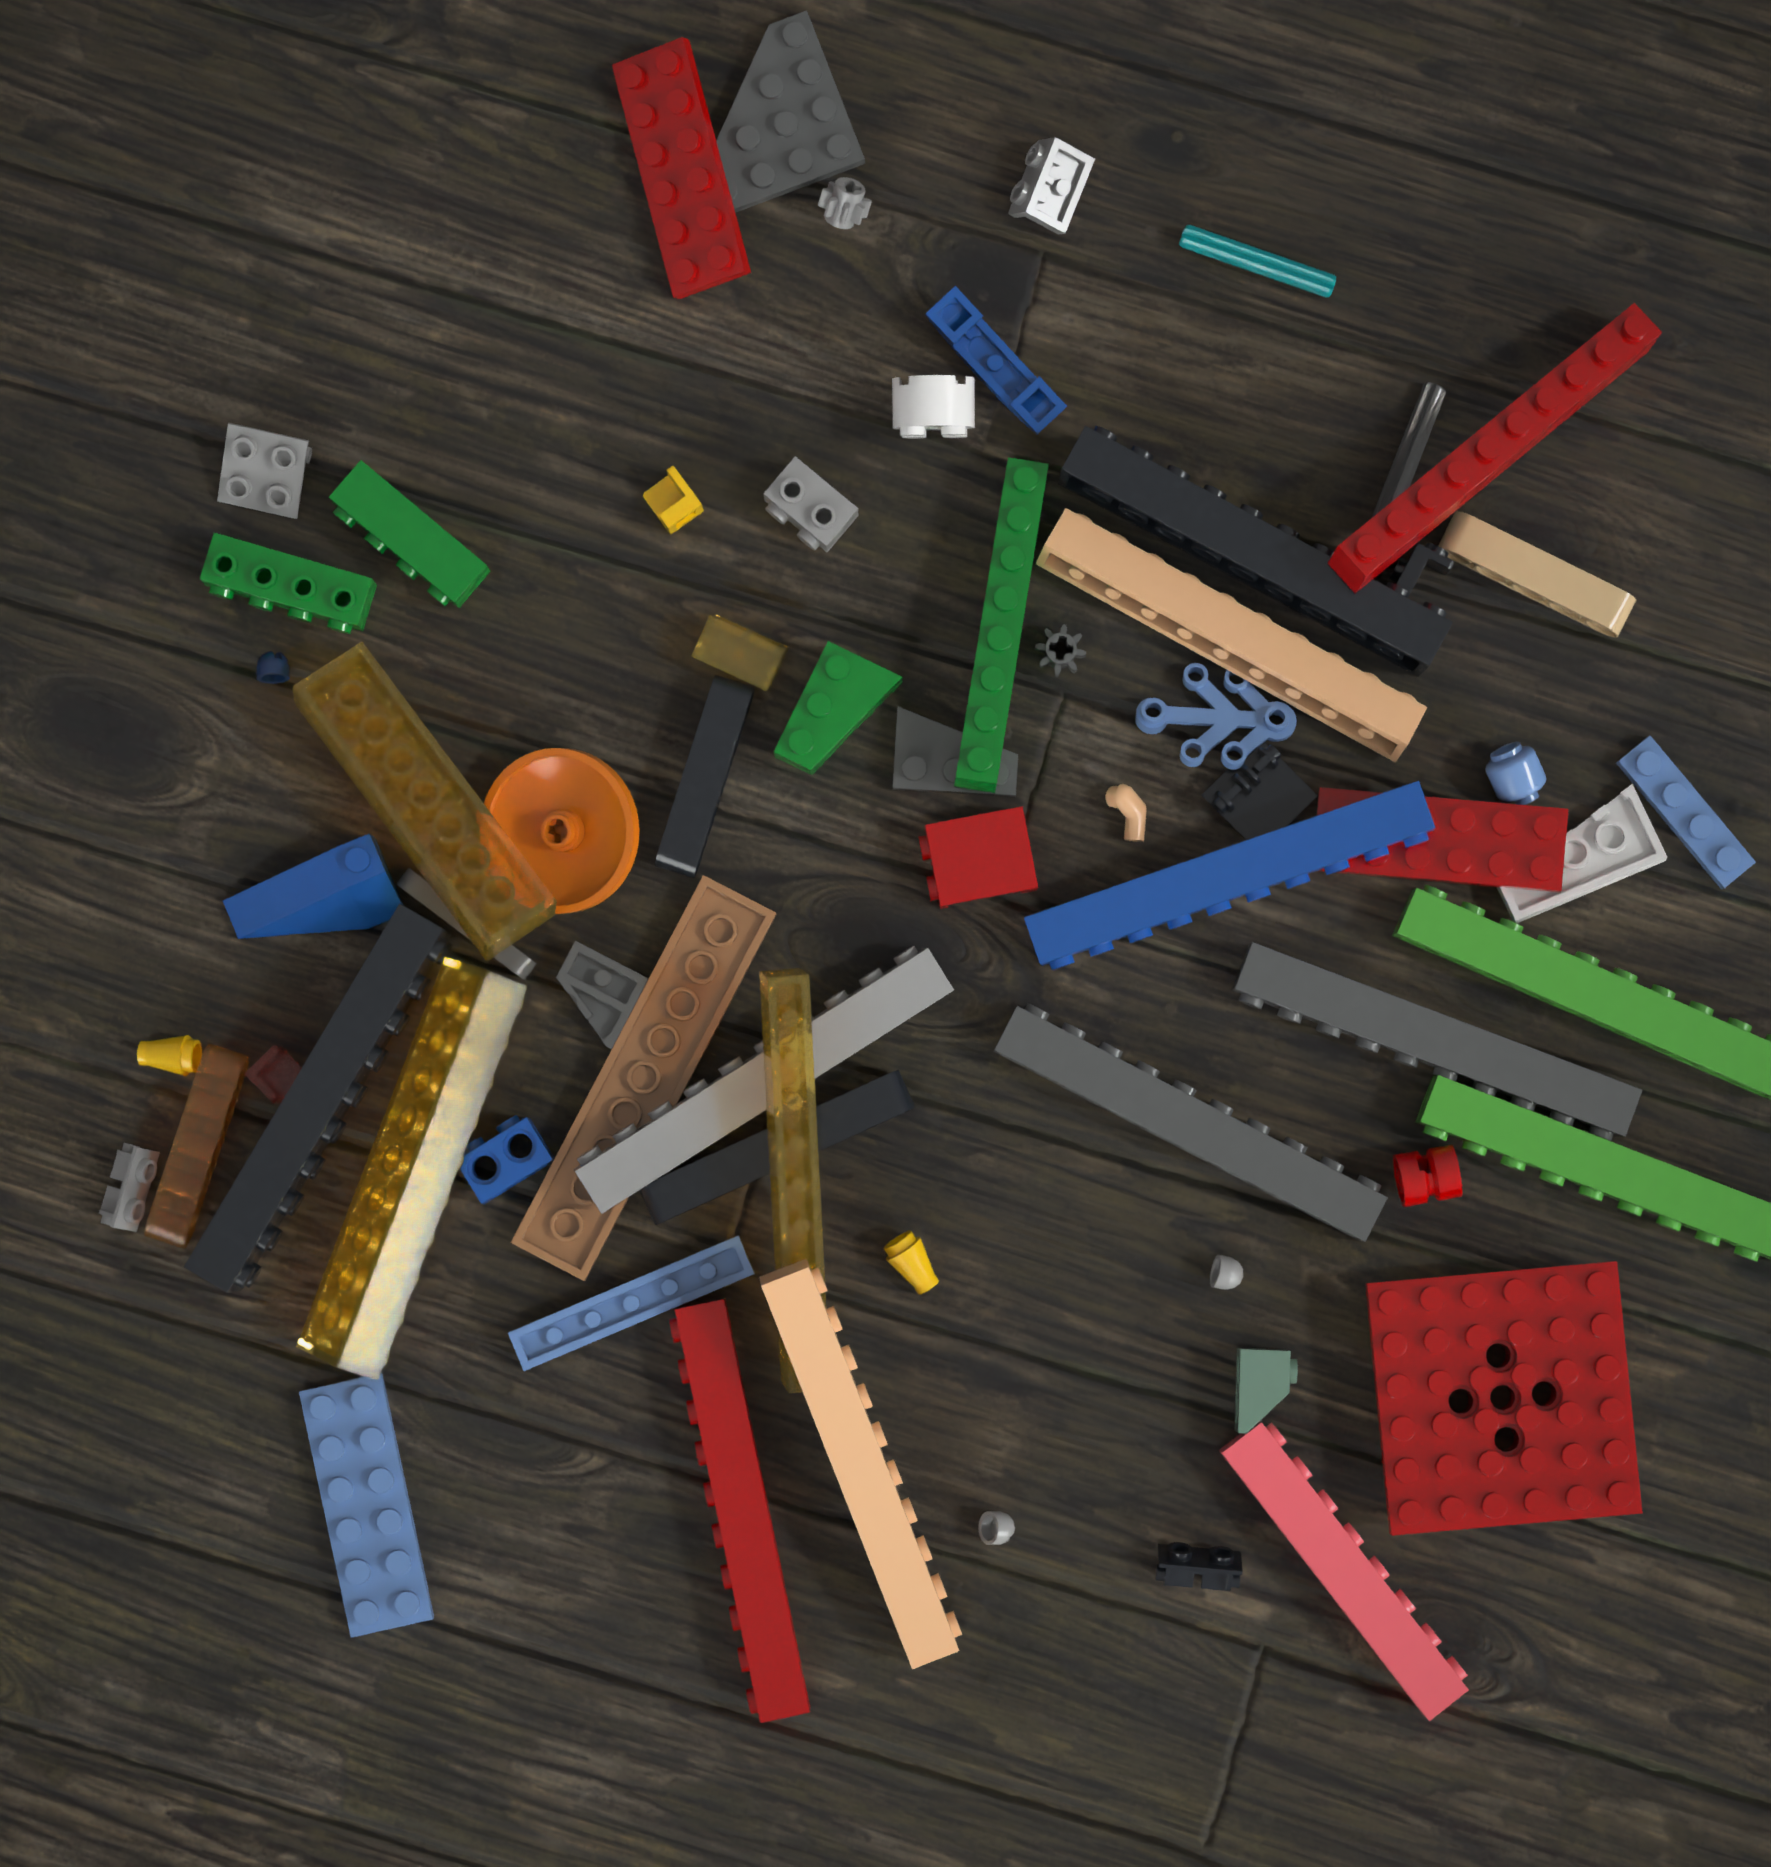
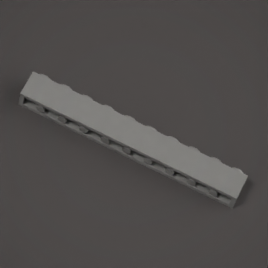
(740, 1092)

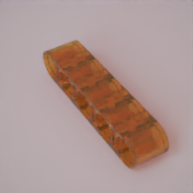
(196, 1146)

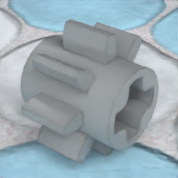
(844, 203)

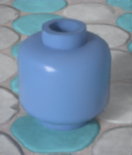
(1515, 773)

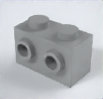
(809, 505)

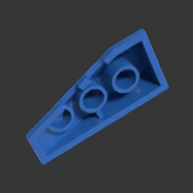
(328, 893)

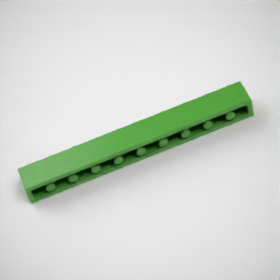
(1587, 990)
(1597, 1167)

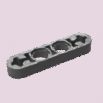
(423, 892)

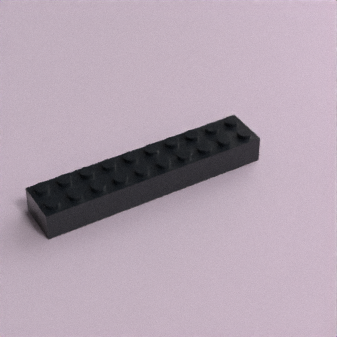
(1251, 549)
(318, 1101)

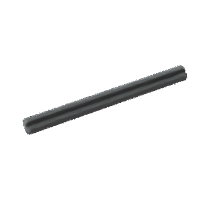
(1412, 444)

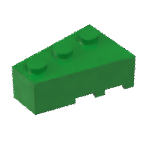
(832, 706)

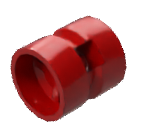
(1427, 1175)

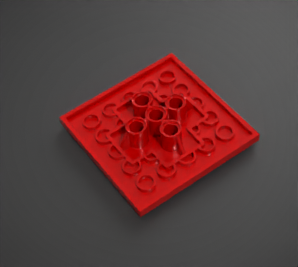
(1566, 1455)

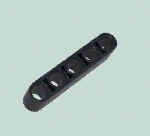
(704, 776)

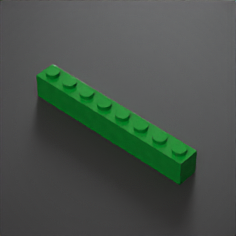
(1001, 625)

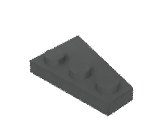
(930, 754)

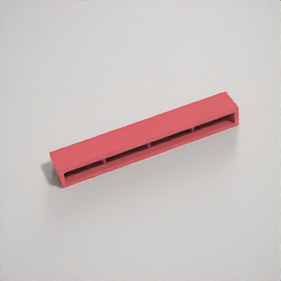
(1344, 1570)

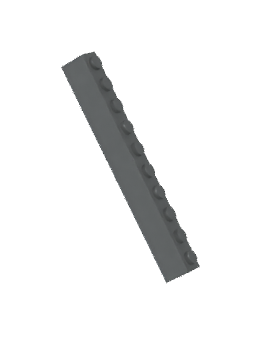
(1435, 1040)
(1190, 1123)

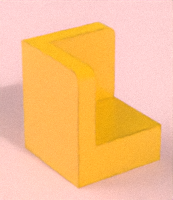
(673, 501)

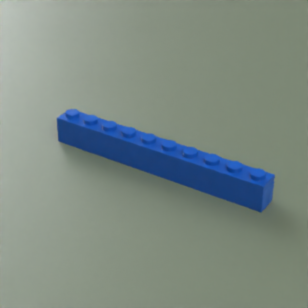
(1229, 874)

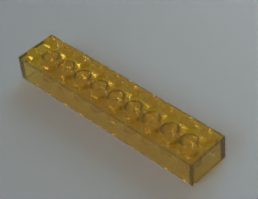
(411, 1168)

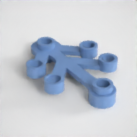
(1222, 717)

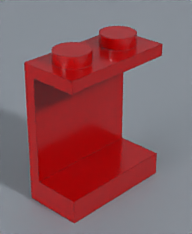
(978, 857)

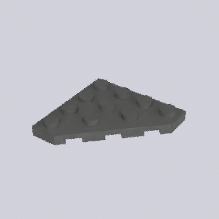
(786, 119)

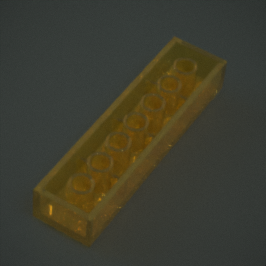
(424, 801)

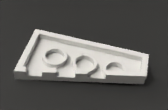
(1597, 853)

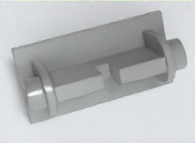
(126, 1206)

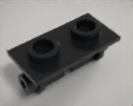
(1217, 1565)

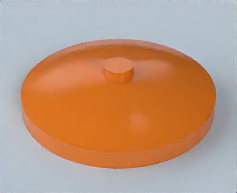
(569, 823)

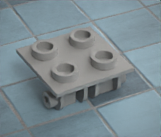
(263, 470)

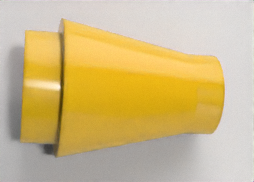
(172, 1054)
(910, 1259)

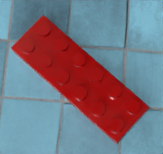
(681, 168)
(1471, 844)

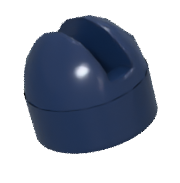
(273, 668)

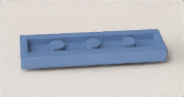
(1685, 812)

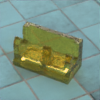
(740, 651)

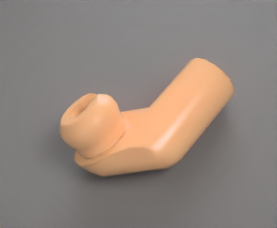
(1132, 808)

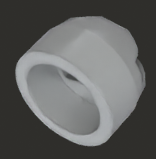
(1225, 1273)
(995, 1527)

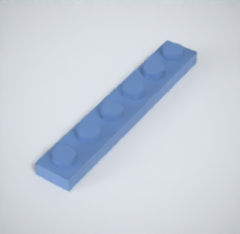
(631, 1303)

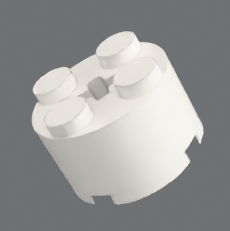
(933, 404)

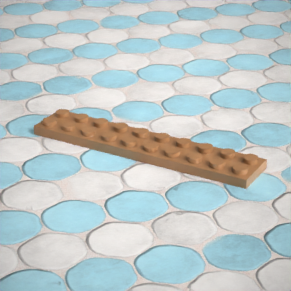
(647, 1065)

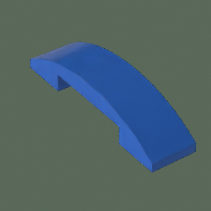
(994, 361)

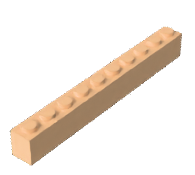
(1231, 635)
(859, 1462)

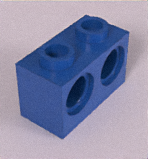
(509, 1167)

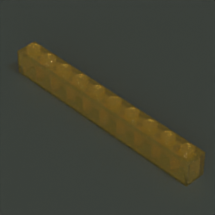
(791, 1129)

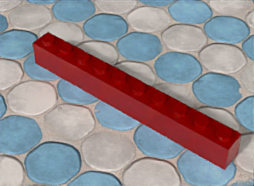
(1493, 448)
(742, 1511)

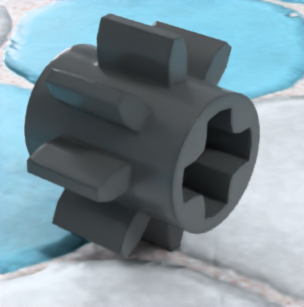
(1070, 645)

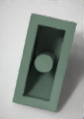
(1261, 1383)

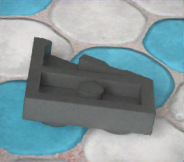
(601, 990)

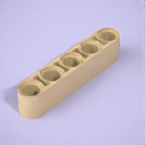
(1537, 574)

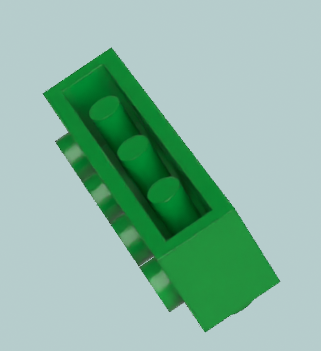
(409, 534)
(287, 582)

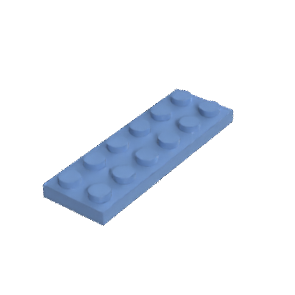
(366, 1505)

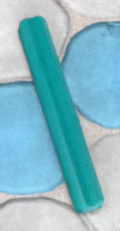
(1257, 261)

